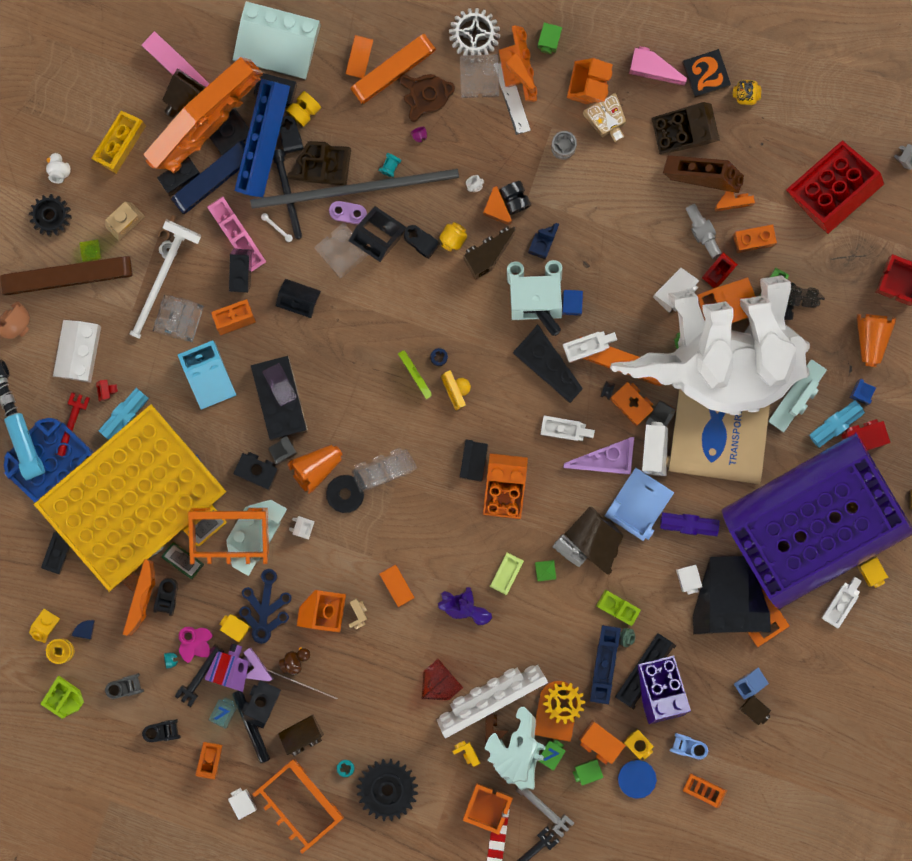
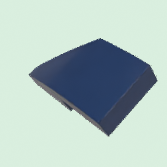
(542, 241)

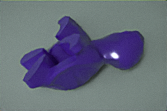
(463, 607)

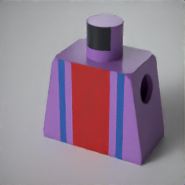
(229, 669)

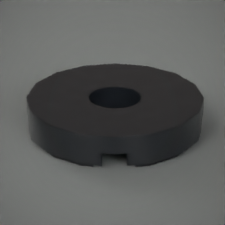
(333, 494)

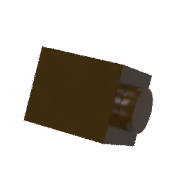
(755, 710)

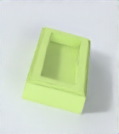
(506, 573)

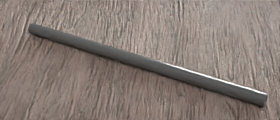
(354, 188)

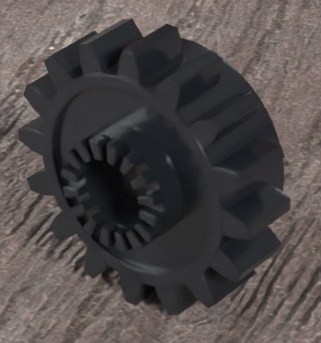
(41, 210)

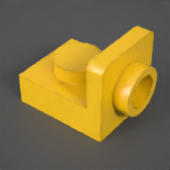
(470, 755)

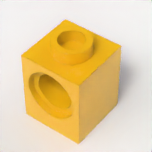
(873, 572)
(234, 627)
(630, 742)

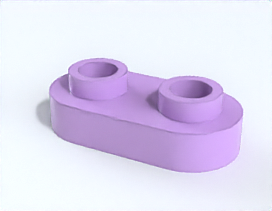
(347, 213)

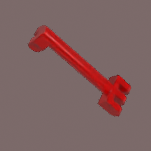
(77, 405)

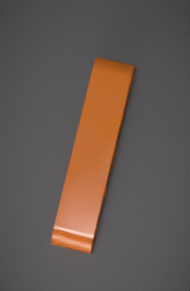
(393, 68)
(614, 355)

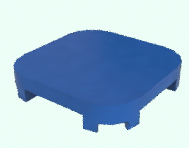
(47, 438)

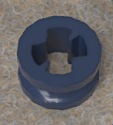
(444, 359)

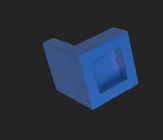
(572, 302)
(863, 392)

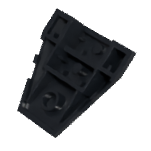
(730, 599)

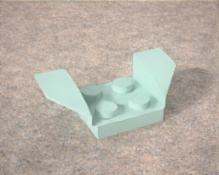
(248, 537)

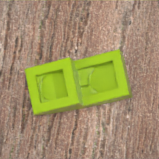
(618, 608)

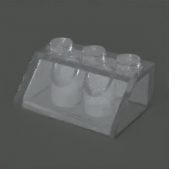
(383, 469)

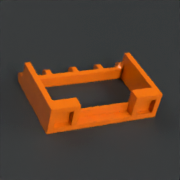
(205, 513)
(329, 807)

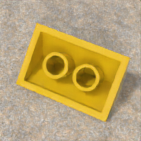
(119, 141)

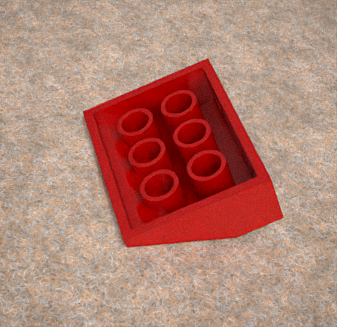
(836, 186)

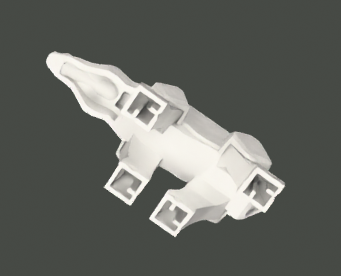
(728, 367)

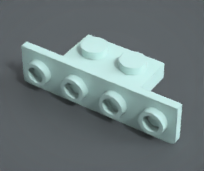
(795, 400)

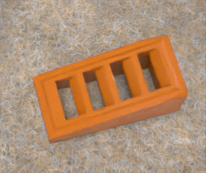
(518, 69)
(722, 792)

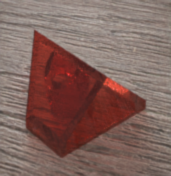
(439, 682)

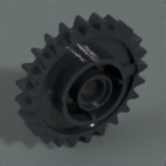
(383, 804)

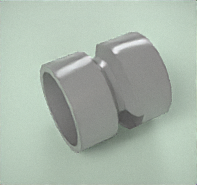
(563, 145)

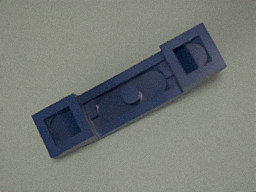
(605, 664)

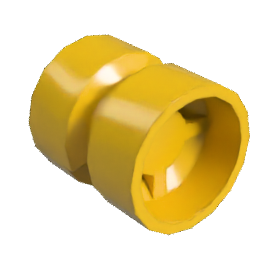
(301, 115)
(60, 651)

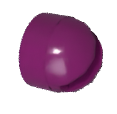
(419, 133)

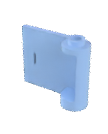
(637, 506)

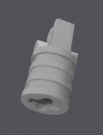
(569, 550)

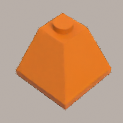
(322, 611)

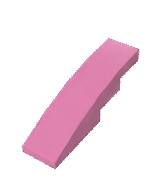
(170, 58)
(234, 230)

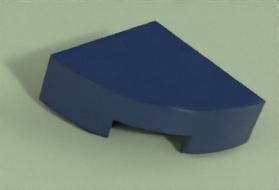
(84, 629)

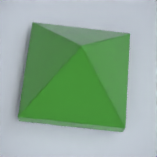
(545, 570)

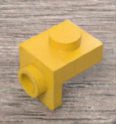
(43, 626)

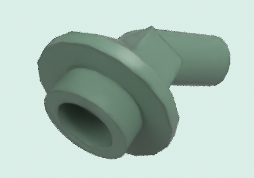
(627, 637)

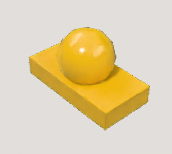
(456, 389)

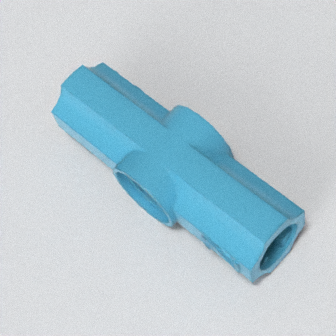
(123, 413)
(836, 424)

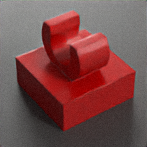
(104, 390)

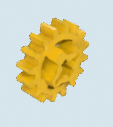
(570, 695)

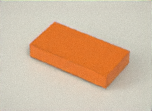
(396, 585)

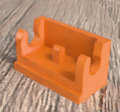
(233, 317)

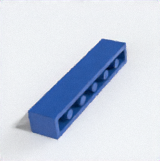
(262, 138)

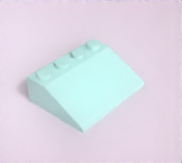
(276, 40)

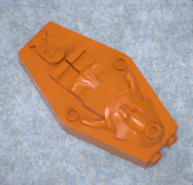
(202, 116)

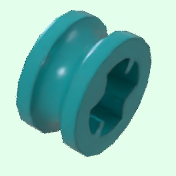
(347, 762)

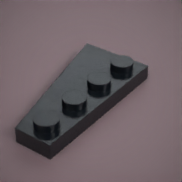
(544, 361)

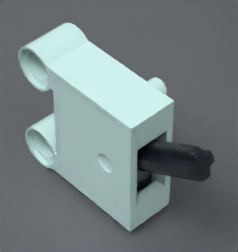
(536, 295)

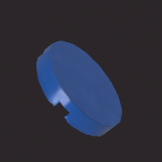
(637, 779)

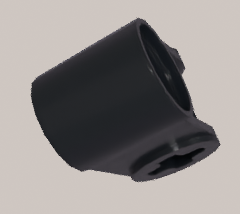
(290, 138)
(424, 243)
(166, 598)
(163, 731)

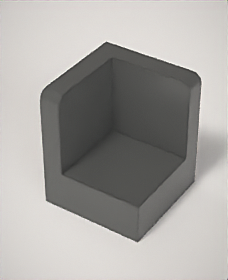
(661, 413)
(282, 450)

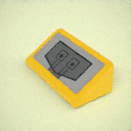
(206, 527)

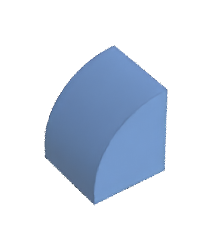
(751, 683)

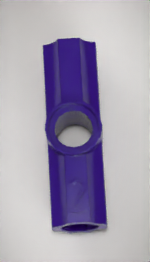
(689, 524)

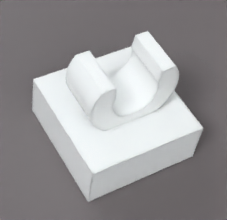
(302, 527)

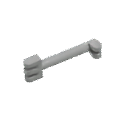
(559, 822)

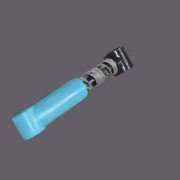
(29, 462)

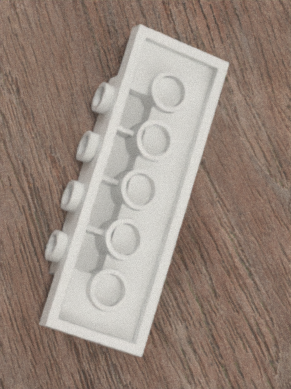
(490, 698)

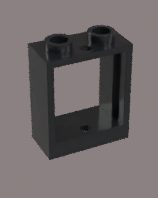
(378, 248)

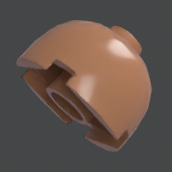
(14, 321)

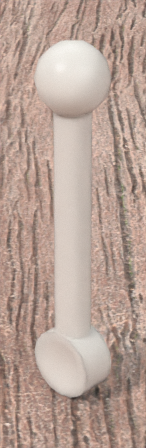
(288, 238)

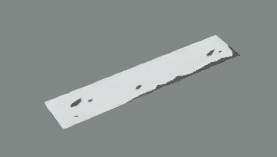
(514, 105)

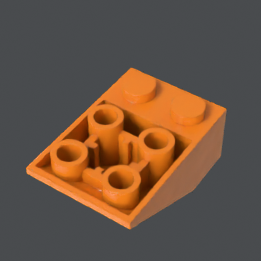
(731, 294)
(505, 486)

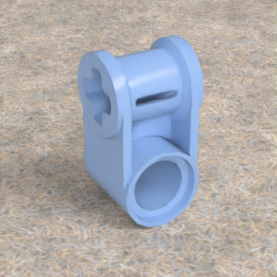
(687, 746)

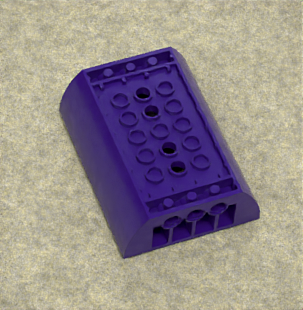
(803, 503)

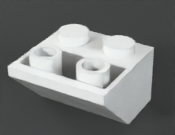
(678, 282)

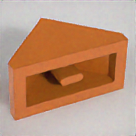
(496, 208)

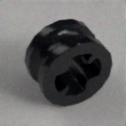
(607, 390)

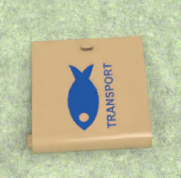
(718, 443)

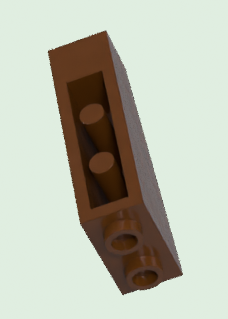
(704, 172)

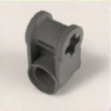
(125, 686)

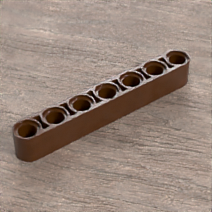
(66, 275)

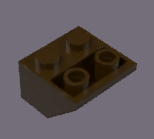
(300, 735)

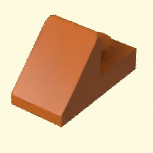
(729, 201)
(209, 760)

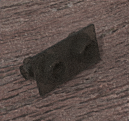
(810, 297)

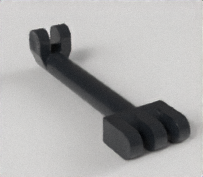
(189, 692)
(541, 844)

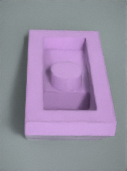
(259, 671)

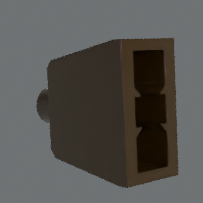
(180, 92)

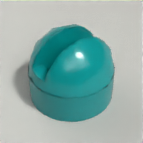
(168, 658)

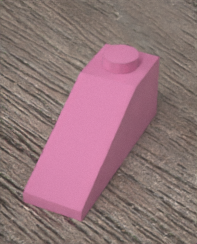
(650, 65)

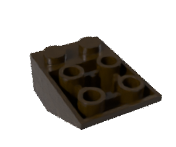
(685, 128)
(484, 258)

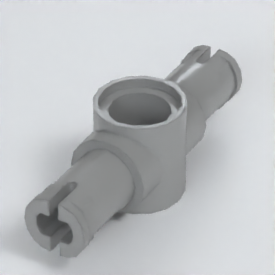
(703, 231)

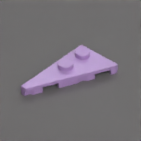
(611, 459)

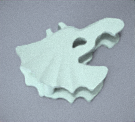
(519, 760)

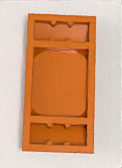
(141, 598)

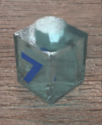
(223, 712)

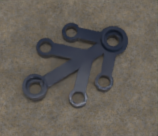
(264, 609)

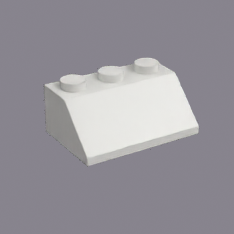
(77, 350)

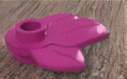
(196, 645)

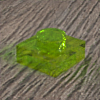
(90, 250)

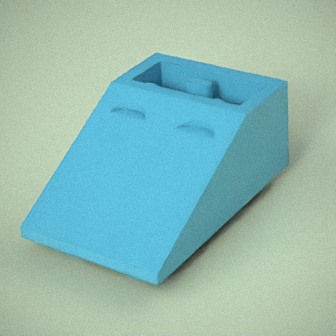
(207, 374)

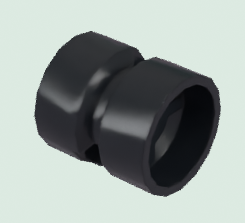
(515, 198)

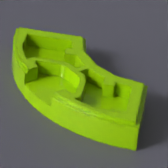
(415, 374)

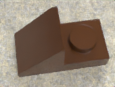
(490, 721)

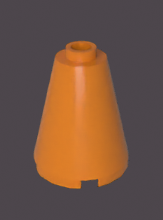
(874, 337)
(315, 466)

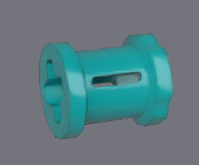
(390, 165)

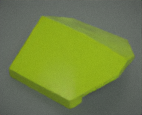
(63, 698)

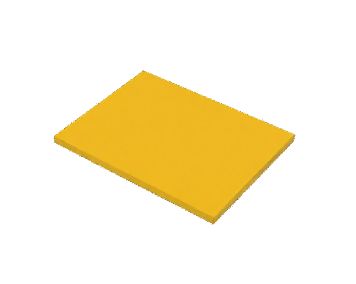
(129, 497)

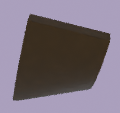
(322, 164)
(596, 539)

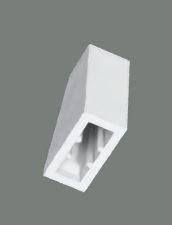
(655, 449)

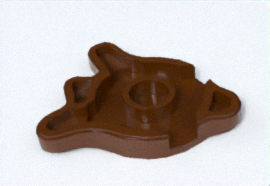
(426, 94)

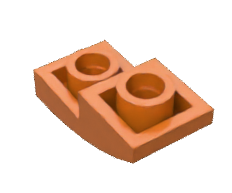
(359, 56)

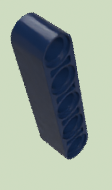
(209, 179)

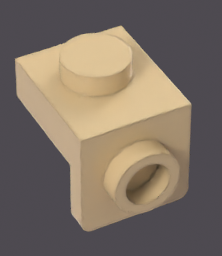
(359, 609)

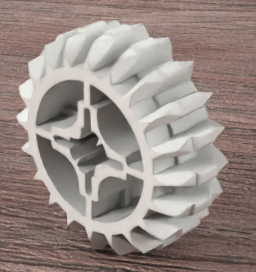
(467, 33)

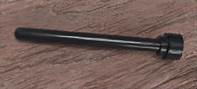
(279, 158)

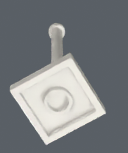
(180, 233)

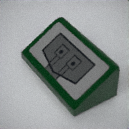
(181, 560)

